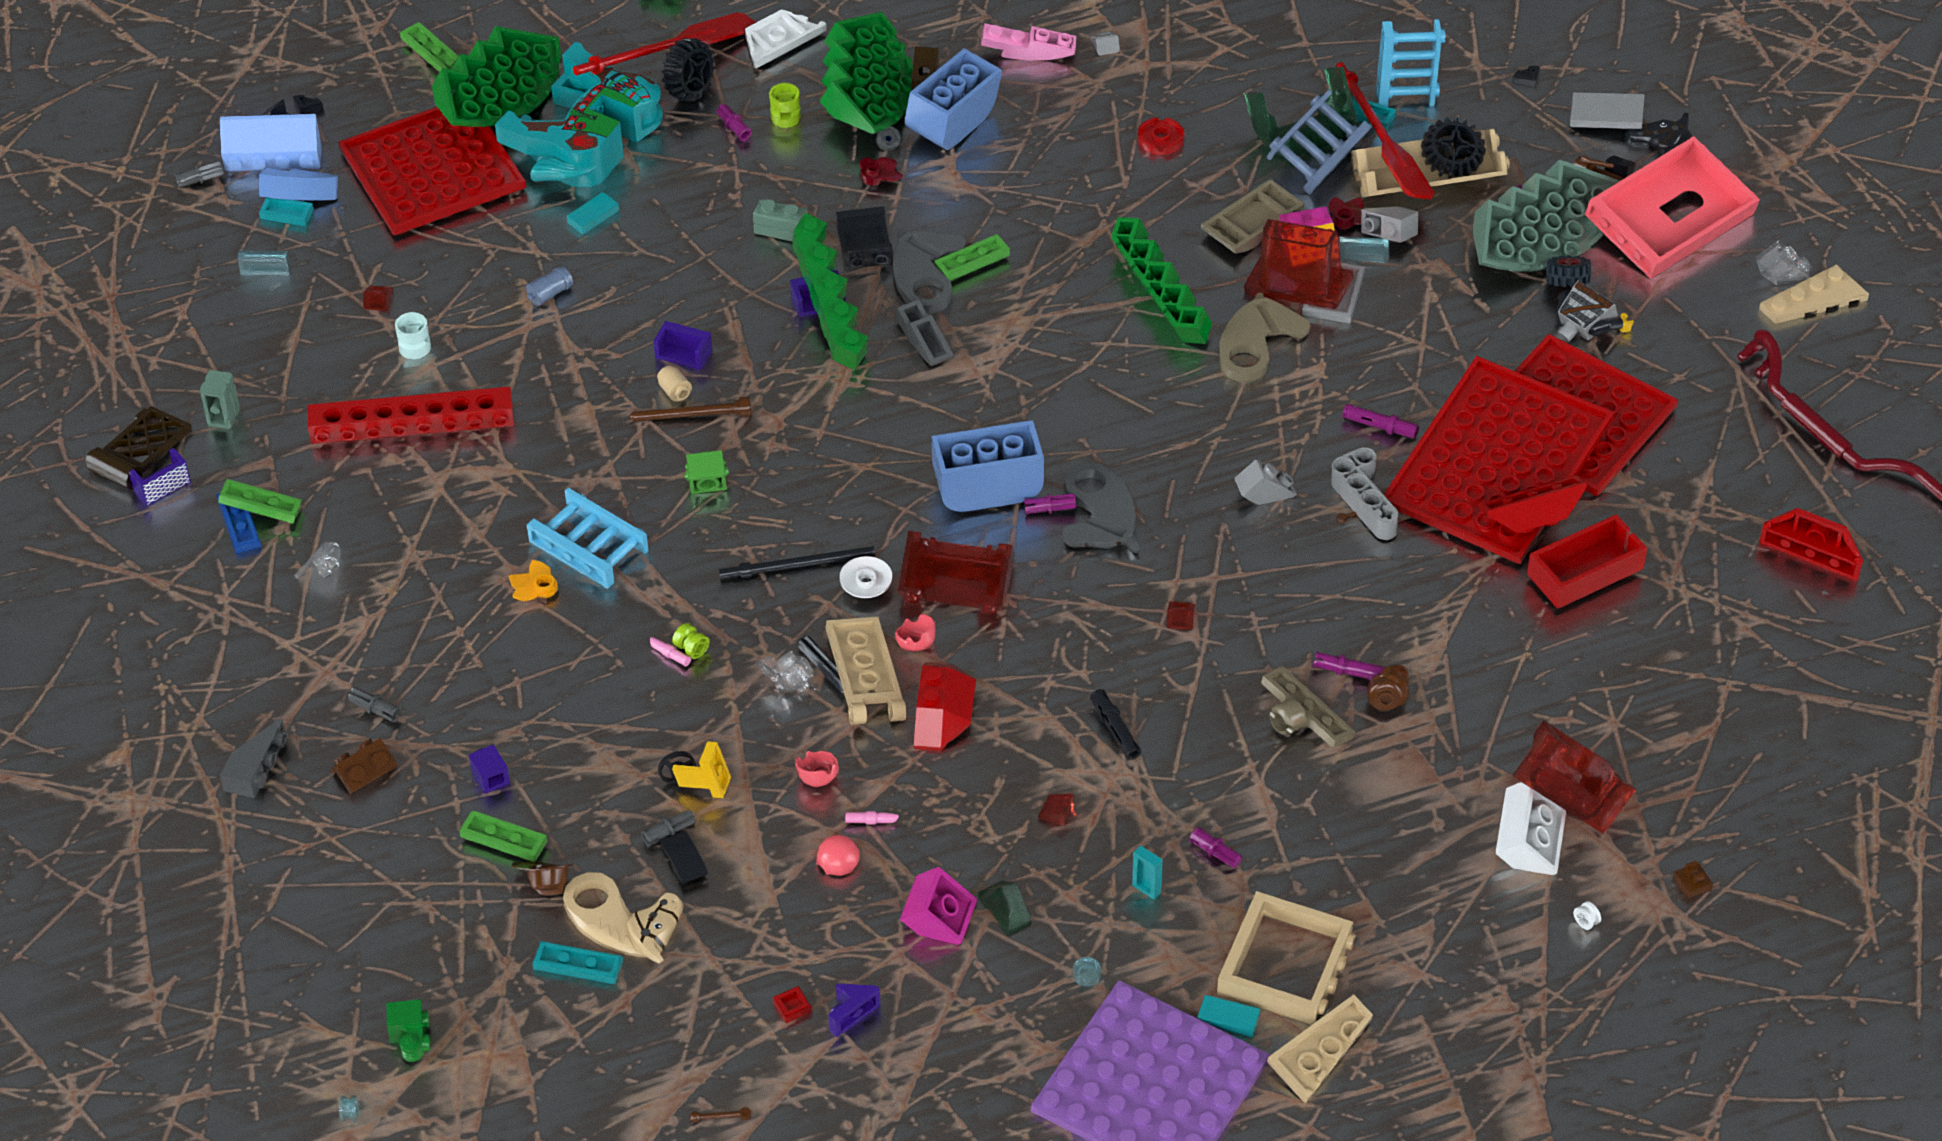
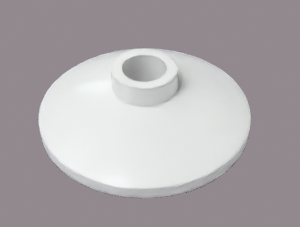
(865, 577)

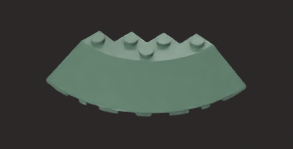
(1539, 219)

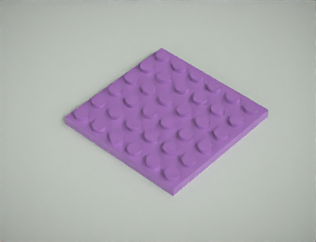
(1149, 1074)

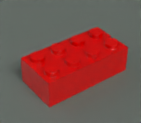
(1587, 561)

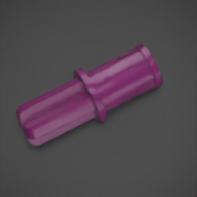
(734, 122)
(1050, 503)
(1215, 847)

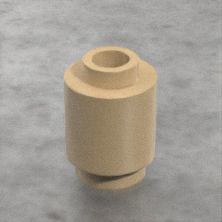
(674, 383)

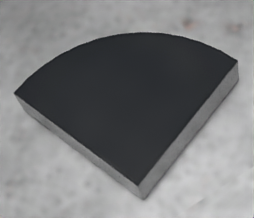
(1527, 77)
(307, 105)

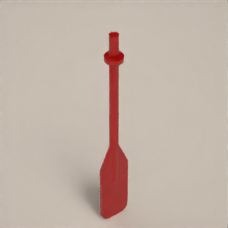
(707, 31)
(1396, 158)

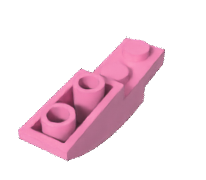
(1036, 45)

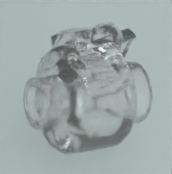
(788, 672)

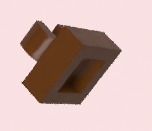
(1692, 880)

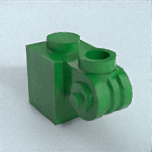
(407, 1026)

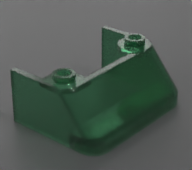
(1340, 100)

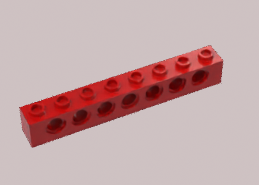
(410, 415)

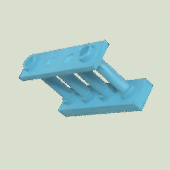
(1388, 55)
(580, 557)

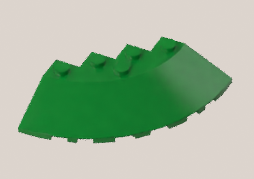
(866, 73)
(498, 75)

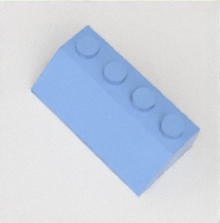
(270, 142)

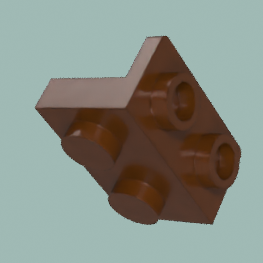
(364, 766)

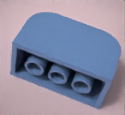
(953, 99)
(988, 466)

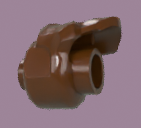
(1389, 688)

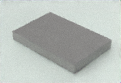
(1607, 110)
(1346, 307)

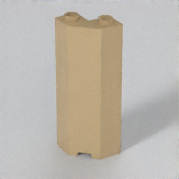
(1379, 180)

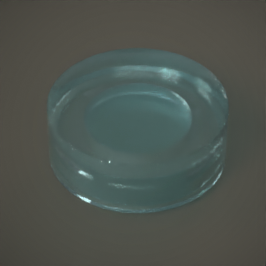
(1086, 971)

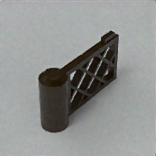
(116, 465)

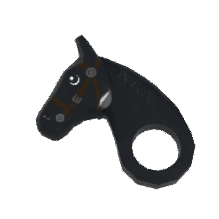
(1660, 134)

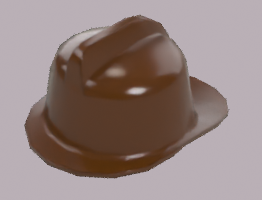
(545, 877)

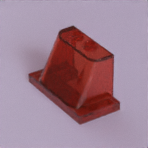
(1300, 265)
(1574, 777)

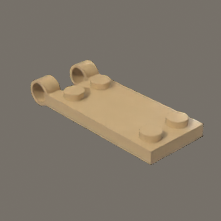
(865, 667)

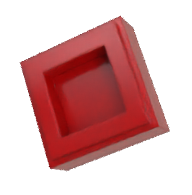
(792, 1004)

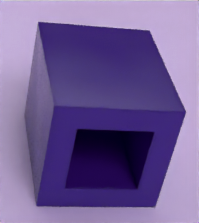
(489, 769)

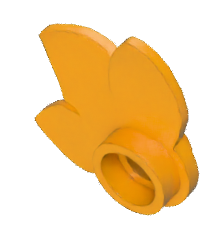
(535, 583)

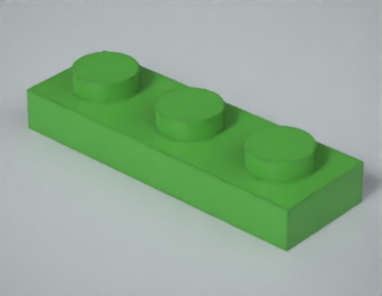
(972, 257)
(260, 501)
(503, 836)

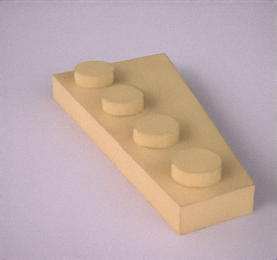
(1814, 295)
(1318, 1049)

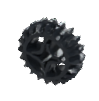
(688, 69)
(1465, 142)

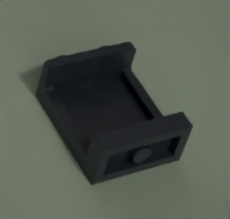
(864, 238)

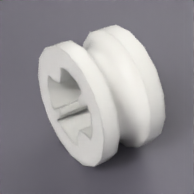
(1587, 915)

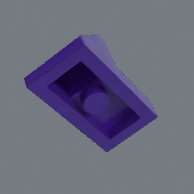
(855, 1004)

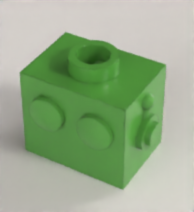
(706, 472)

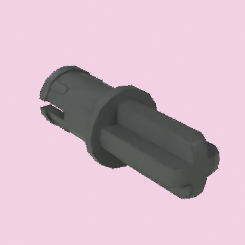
(199, 174)
(374, 704)
(667, 827)

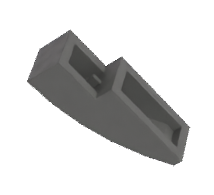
(923, 333)

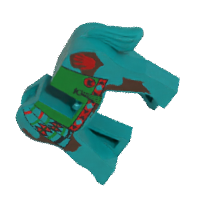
(589, 140)

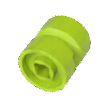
(785, 105)

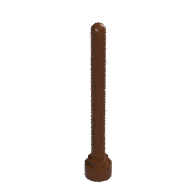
(739, 407)

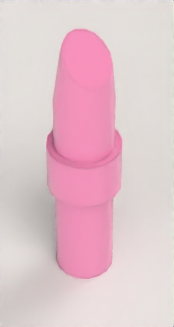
(670, 651)
(870, 817)

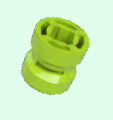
(693, 643)

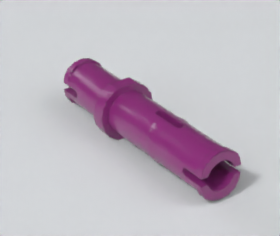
(1391, 424)
(1343, 665)

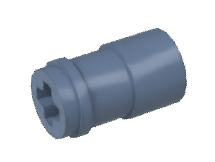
(548, 286)

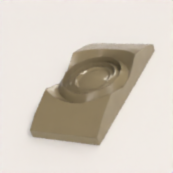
(1242, 223)

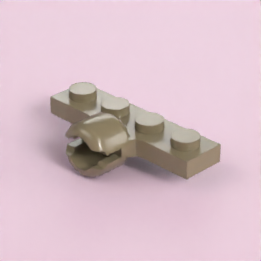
(1303, 709)

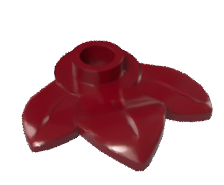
(876, 170)
(1346, 214)

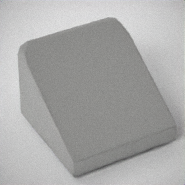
(1105, 43)

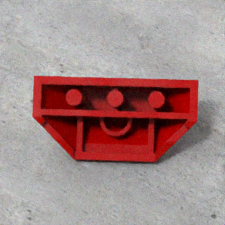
(1537, 505)
(1814, 541)
(942, 705)

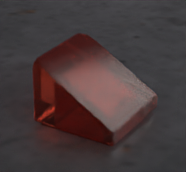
(377, 297)
(1180, 615)
(1057, 808)

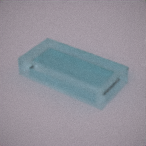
(1364, 249)
(263, 262)

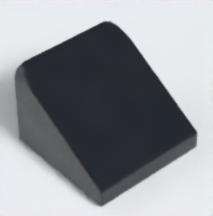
(1621, 166)

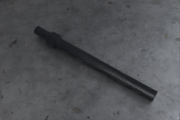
(746, 569)

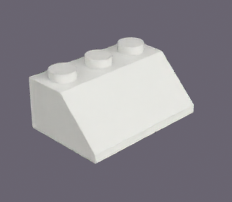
(1530, 831)

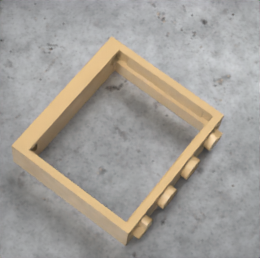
(1276, 1000)

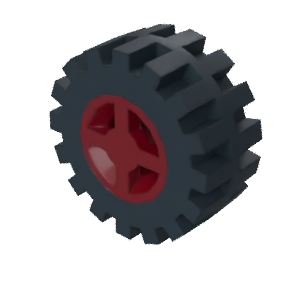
(1568, 270)

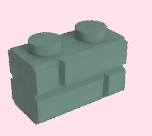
(776, 219)
(220, 399)

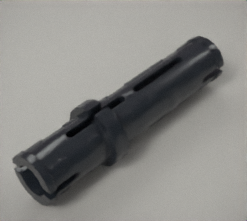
(1110, 715)

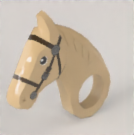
(617, 928)

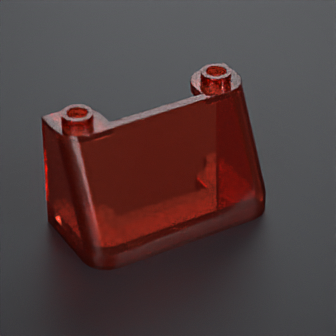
(955, 573)

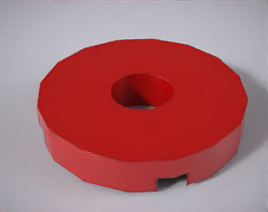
(1165, 145)

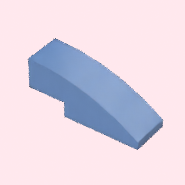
(297, 185)

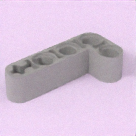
(1352, 481)

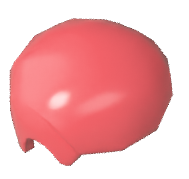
(916, 635)
(817, 768)
(838, 855)

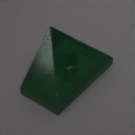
(1006, 905)

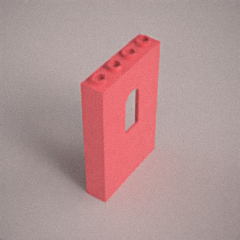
(1644, 233)

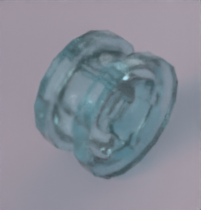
(348, 1108)

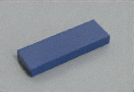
(240, 528)

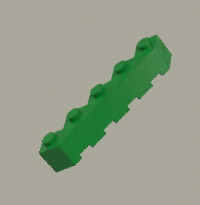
(1161, 281)
(828, 292)

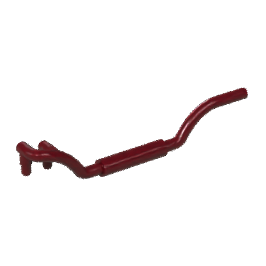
(1817, 425)

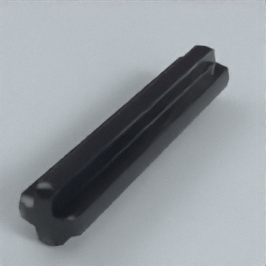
(821, 660)

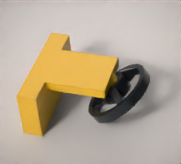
(710, 775)

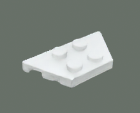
(779, 35)

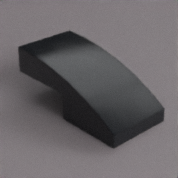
(684, 857)

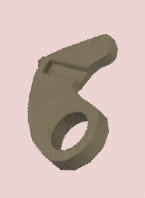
(1248, 331)

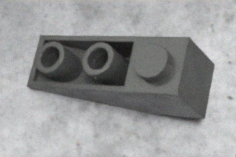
(250, 763)

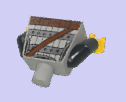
(1588, 314)

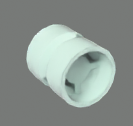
(412, 335)

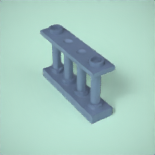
(1327, 162)

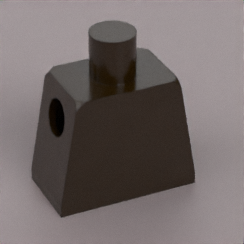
(924, 57)

